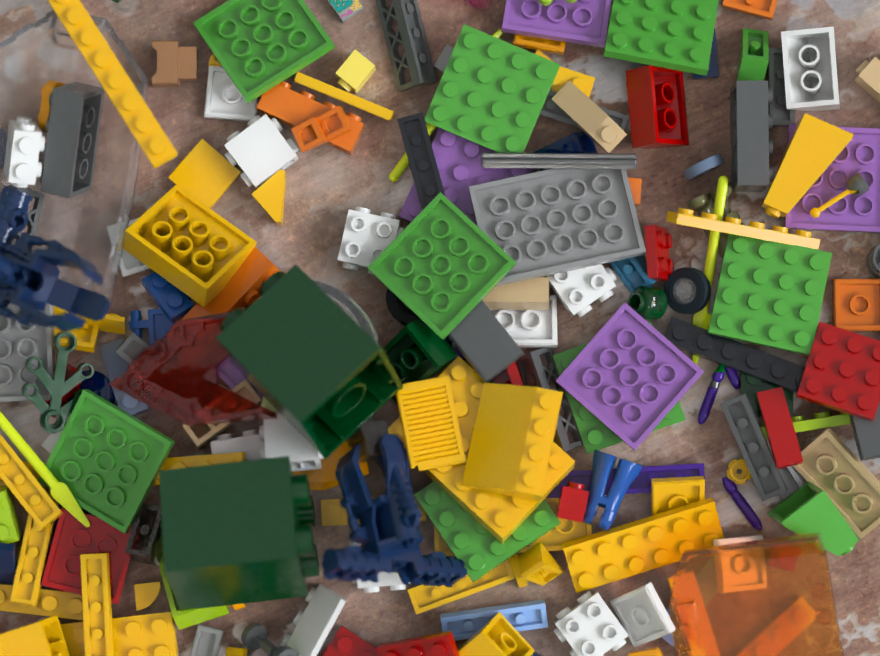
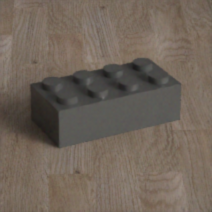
(750, 135)
(71, 139)

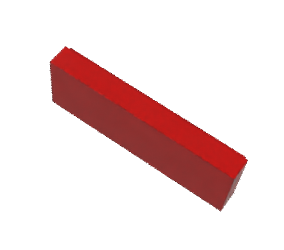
(779, 428)

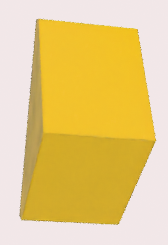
(272, 196)
(539, 565)

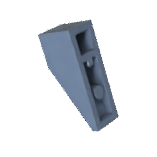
(115, 368)

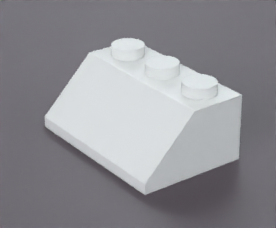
(810, 69)
(315, 622)

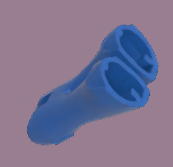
(624, 476)

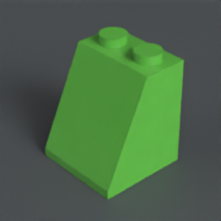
(812, 511)

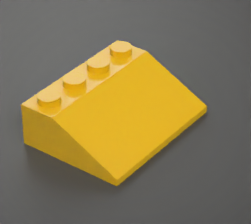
(188, 245)
(512, 440)

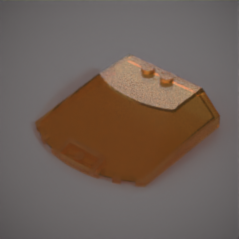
(756, 600)

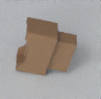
(174, 63)

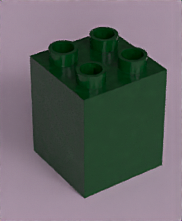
(309, 359)
(237, 533)

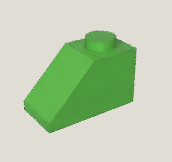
(753, 55)

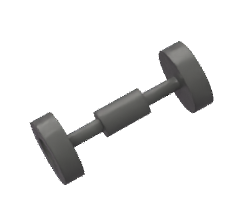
(256, 636)

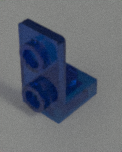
(575, 143)

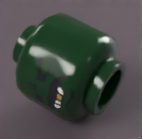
(648, 302)

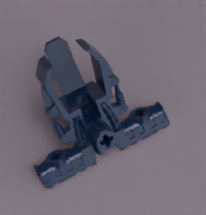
(32, 278)
(387, 526)

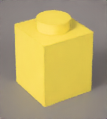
(354, 72)

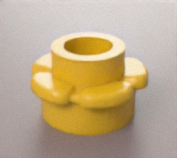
(732, 473)

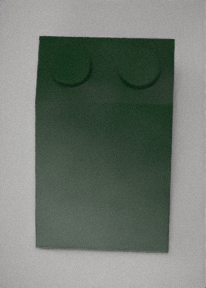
(418, 353)

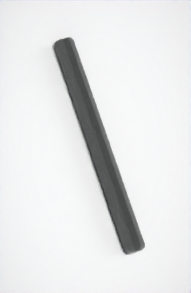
(560, 160)

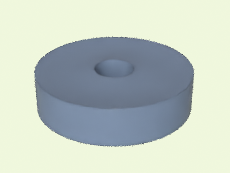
(703, 167)

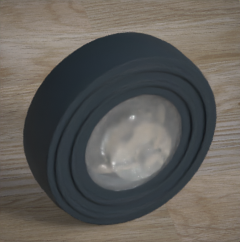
(687, 290)

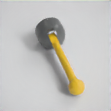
(856, 186)

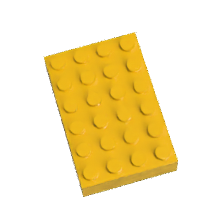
(494, 511)

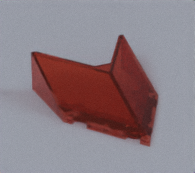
(182, 377)

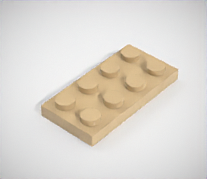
(844, 479)

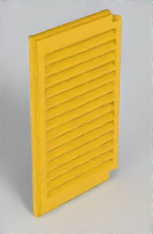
(430, 424)

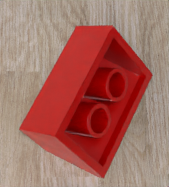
(656, 107)

